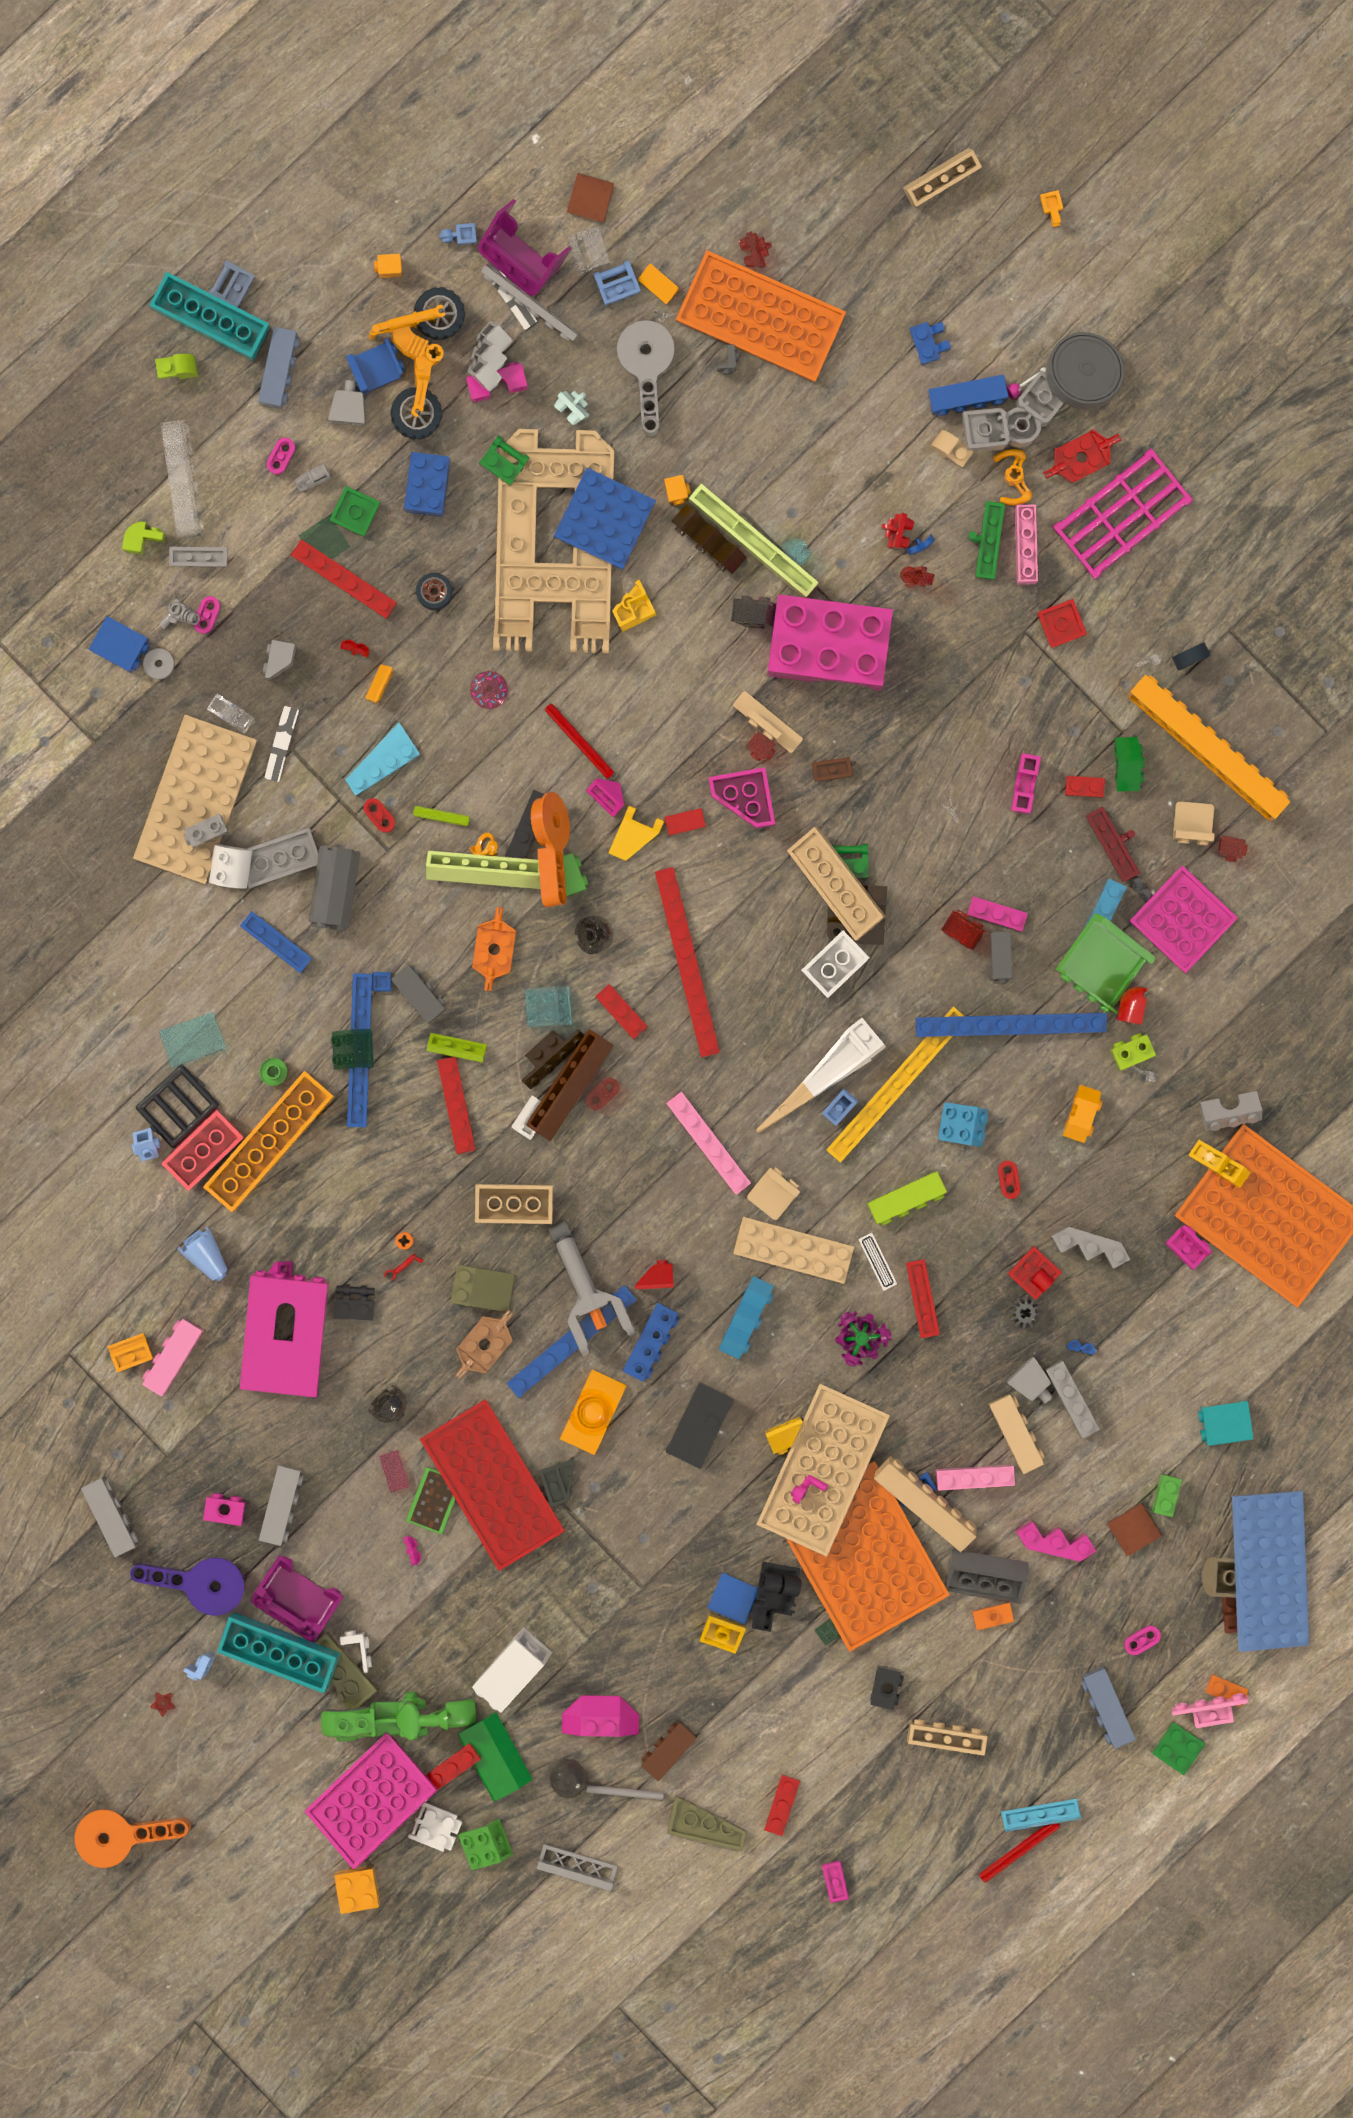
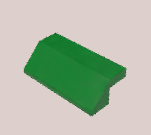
(500, 1762)

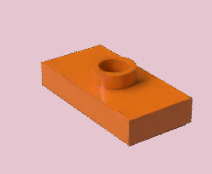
(993, 1616)

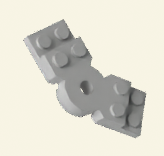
(996, 428)

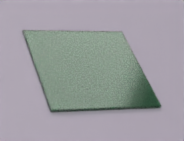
(325, 538)

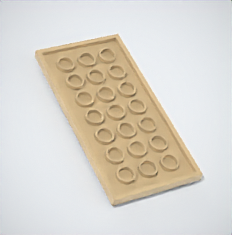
(196, 785)
(836, 1449)

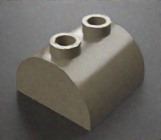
(1219, 1577)

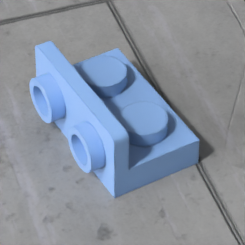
(201, 1667)

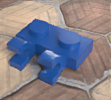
(925, 344)

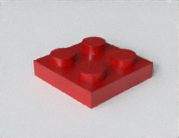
(1061, 623)

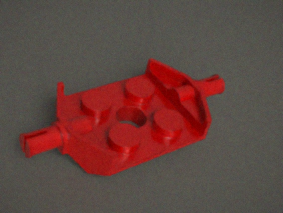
(1092, 445)

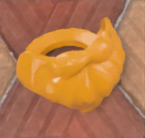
(491, 848)

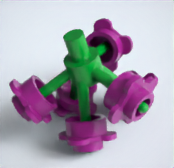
(868, 1347)

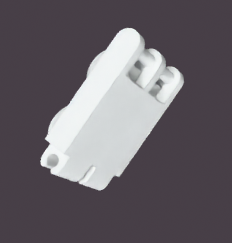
(436, 1827)

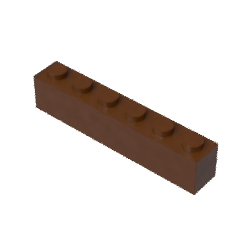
(569, 1085)

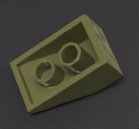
(482, 1288)

